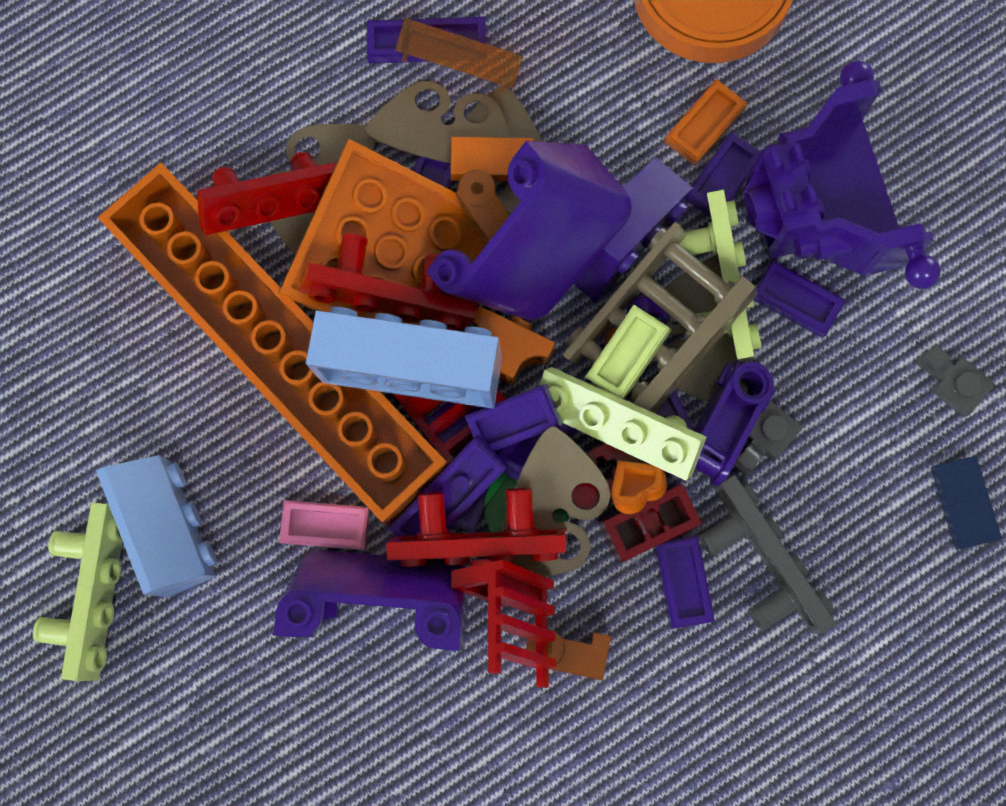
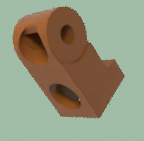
(480, 203)
(578, 657)

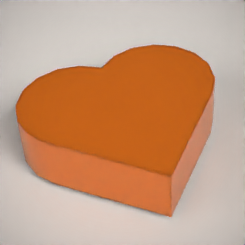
(636, 485)

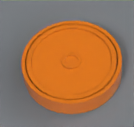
(712, 28)

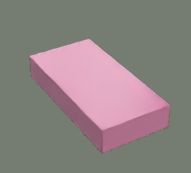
(324, 525)

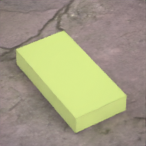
(628, 352)

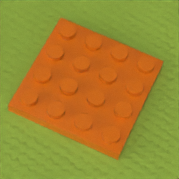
(393, 209)

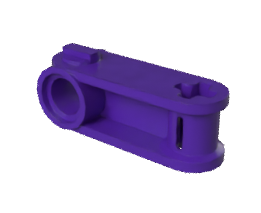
(731, 417)

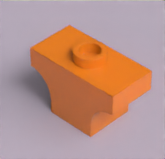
(518, 343)

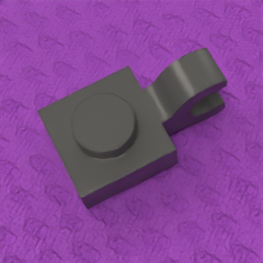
(958, 382)
(769, 437)

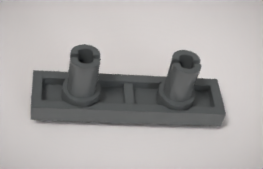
(789, 571)

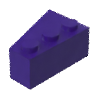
(656, 200)

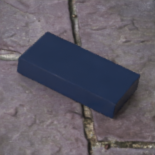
(966, 503)

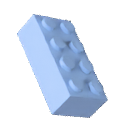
(405, 357)

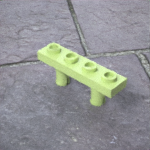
(731, 256)
(624, 425)
(93, 605)

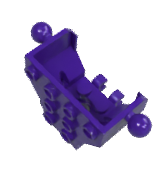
(826, 195)

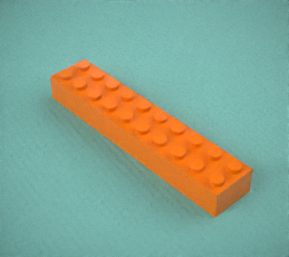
(269, 343)

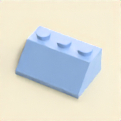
(158, 525)

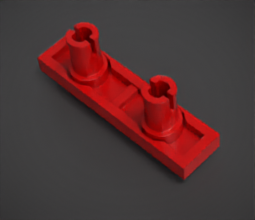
(263, 199)
(373, 294)
(457, 548)

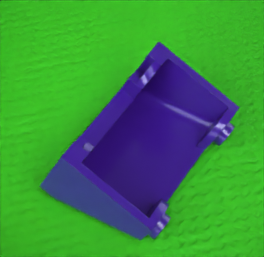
(549, 240)
(370, 579)

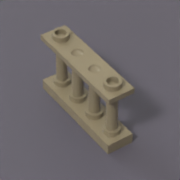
(701, 330)

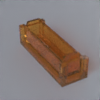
(458, 53)

